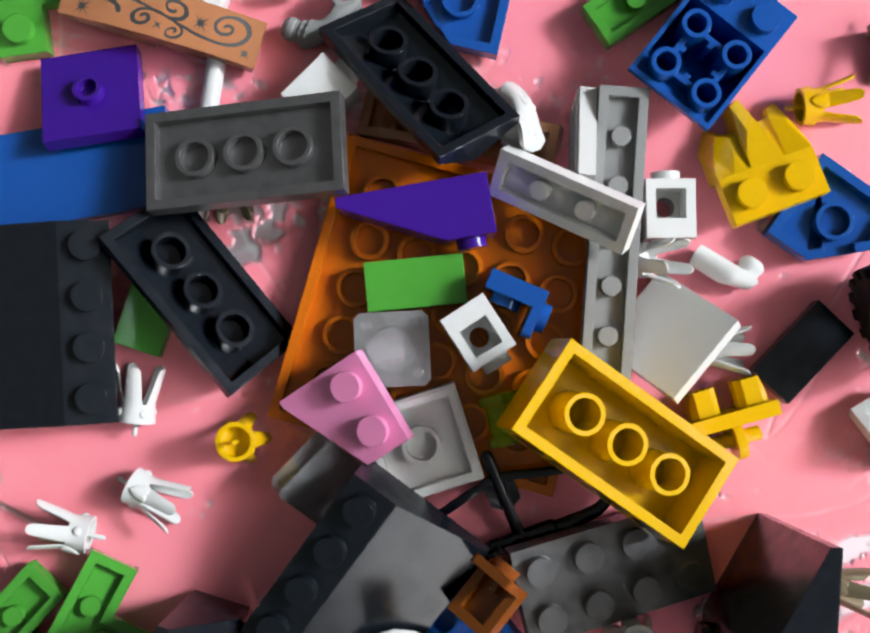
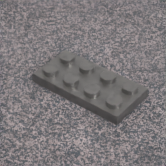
(246, 154)
(605, 574)

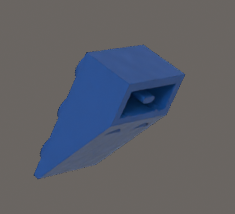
(710, 53)

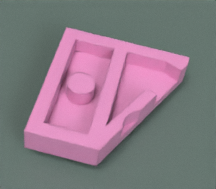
(351, 409)

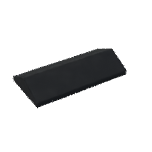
(421, 80)
(200, 294)

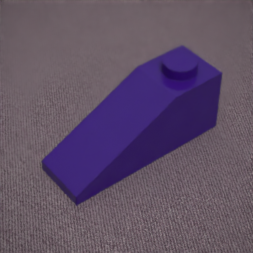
(437, 211)

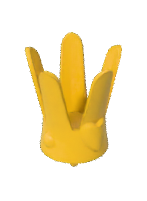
(810, 103)
(238, 441)

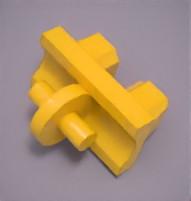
(749, 406)

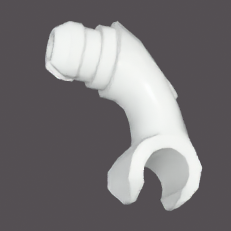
(527, 132)

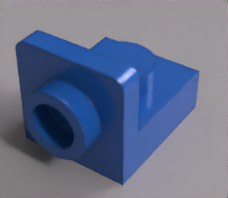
(512, 292)

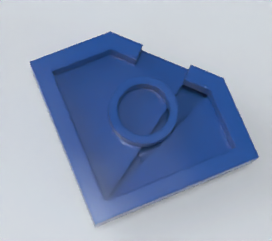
(469, 25)
(829, 224)

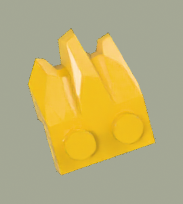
(760, 165)

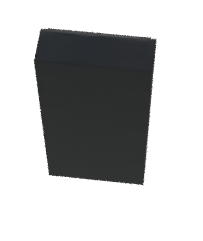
(801, 351)

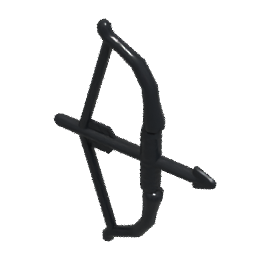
(504, 495)

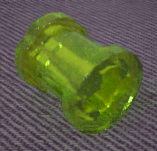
(494, 407)

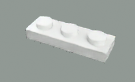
(566, 199)

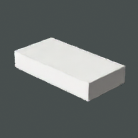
(583, 132)

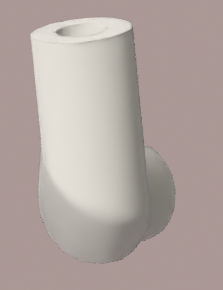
(723, 271)

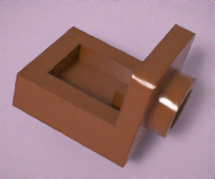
(488, 595)

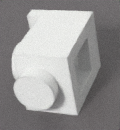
(681, 198)
(479, 314)

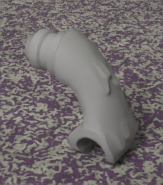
(306, 32)

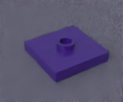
(92, 98)

